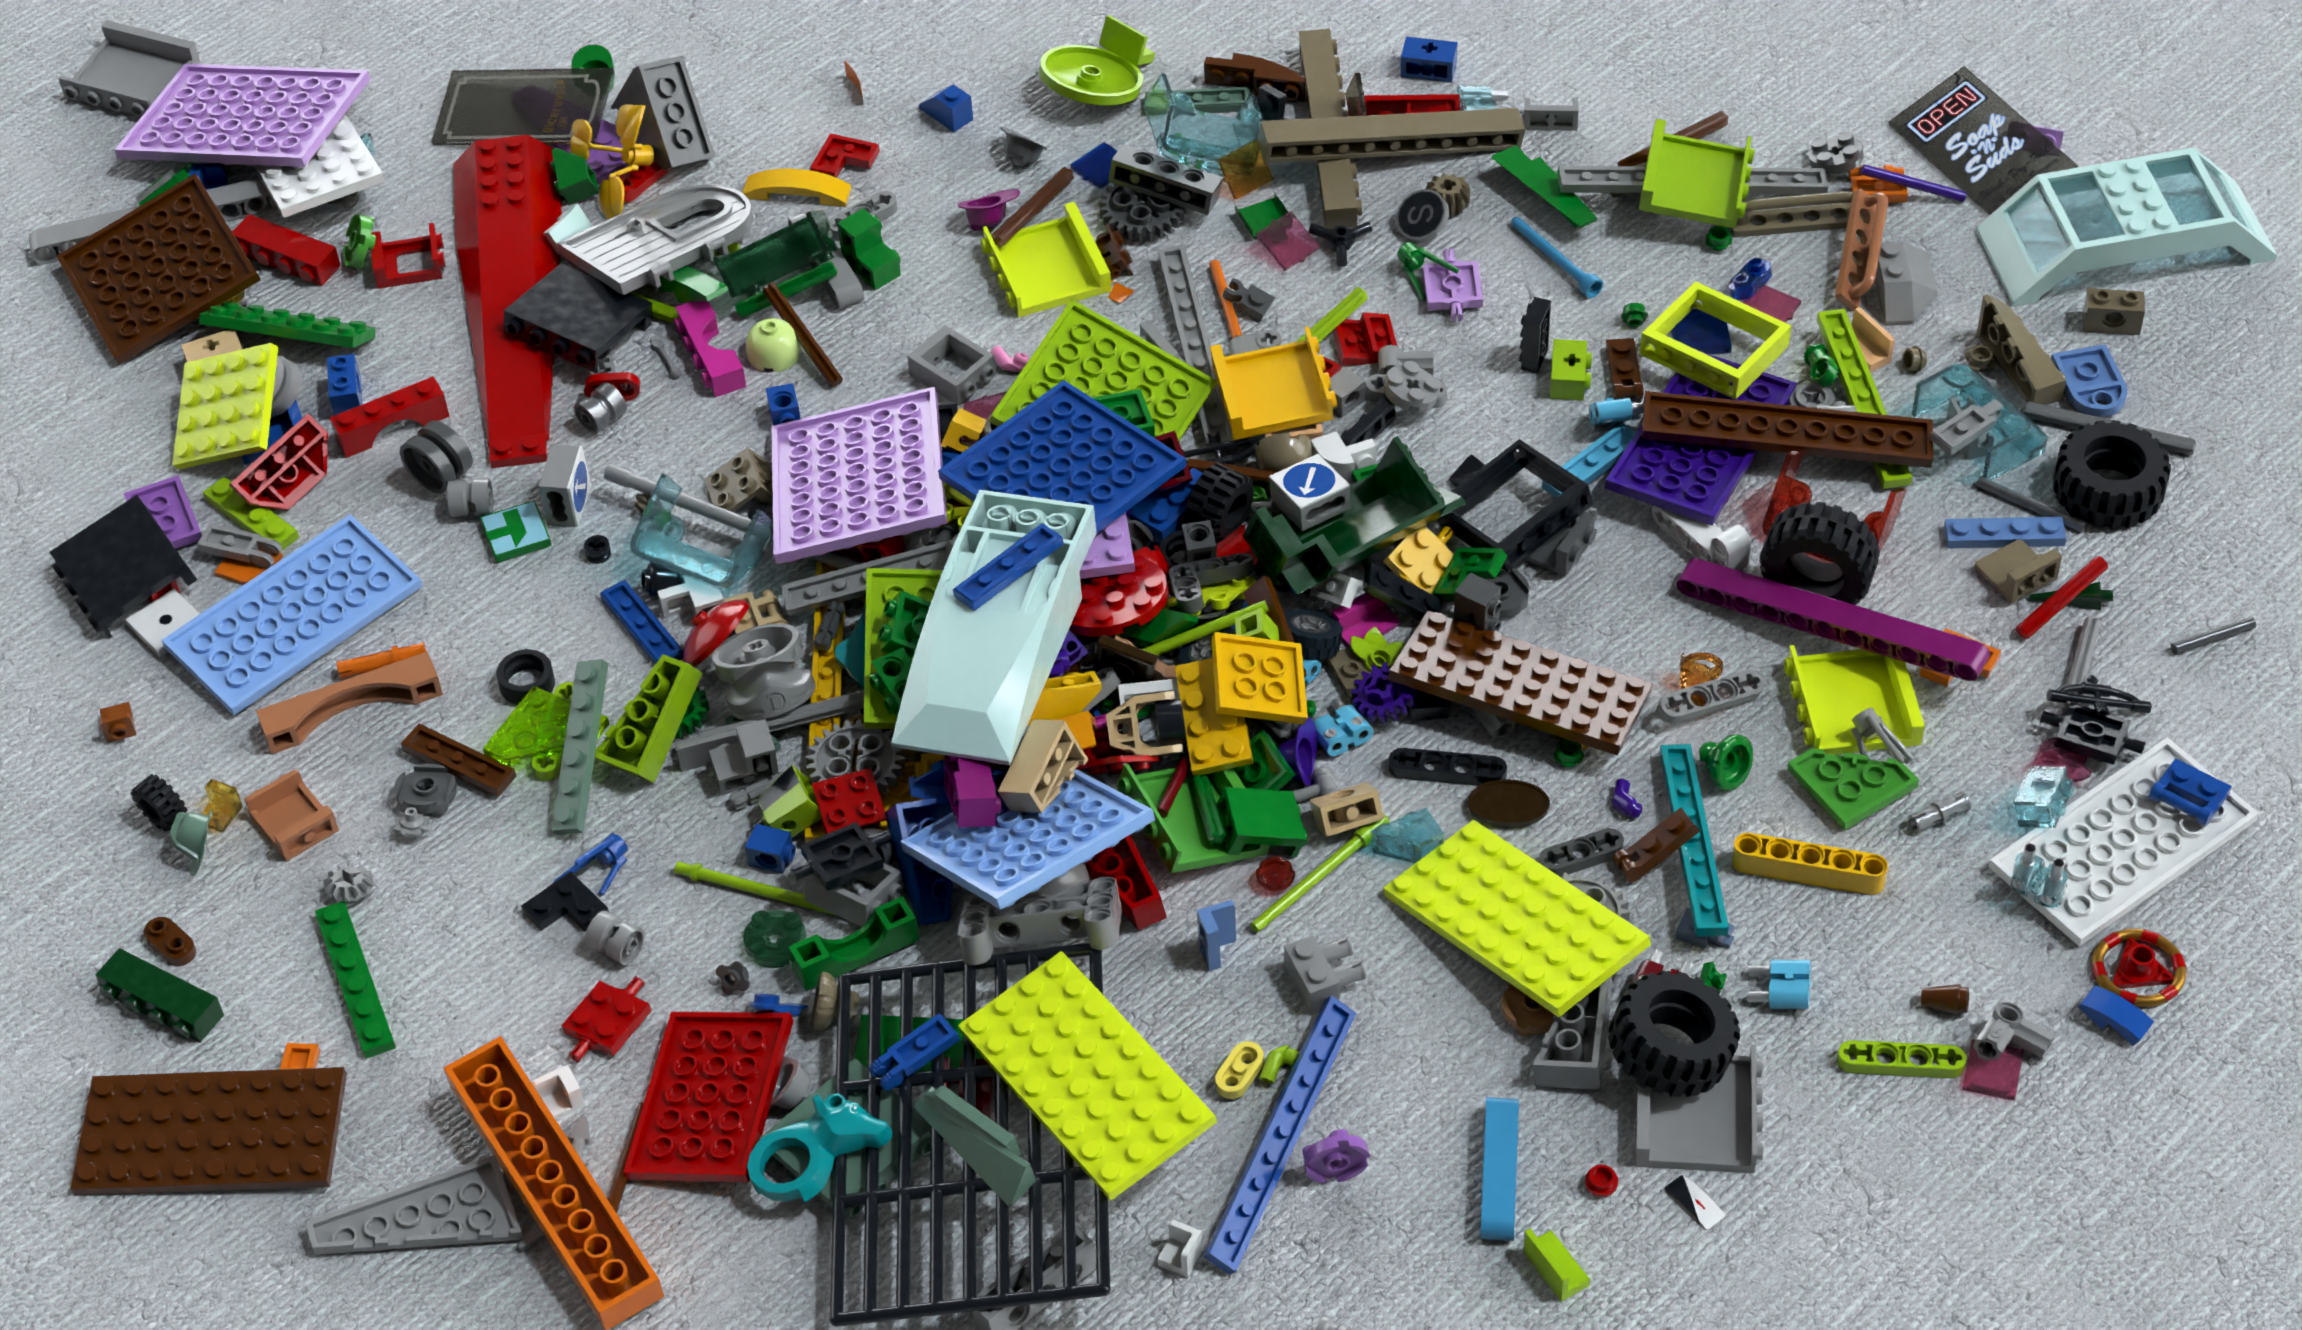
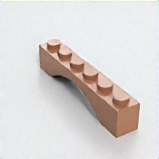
(404, 681)

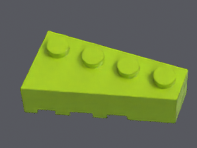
(651, 720)

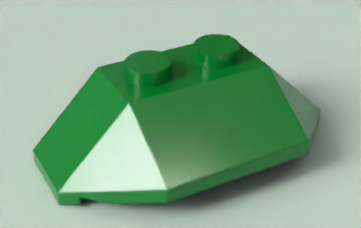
(1161, 627)

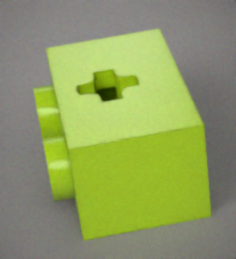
(1569, 369)

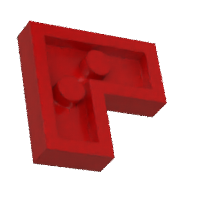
(844, 150)

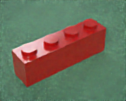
(287, 250)

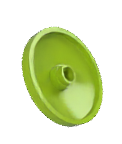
(1090, 75)

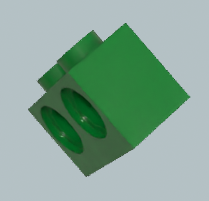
(890, 687)

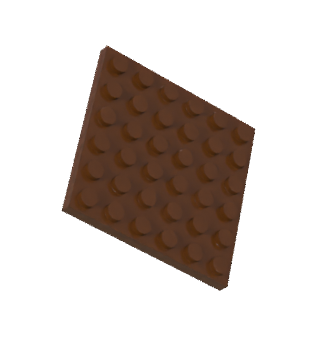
(157, 268)

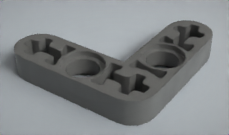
(1188, 578)

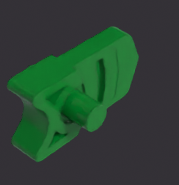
(1712, 977)

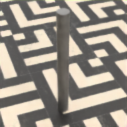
(2030, 503)

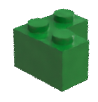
(865, 250)

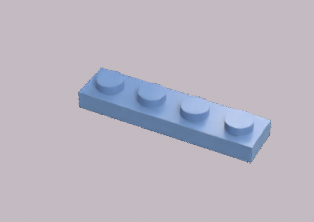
(2003, 531)

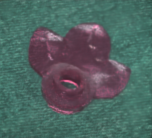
(2054, 756)

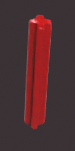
(2062, 597)

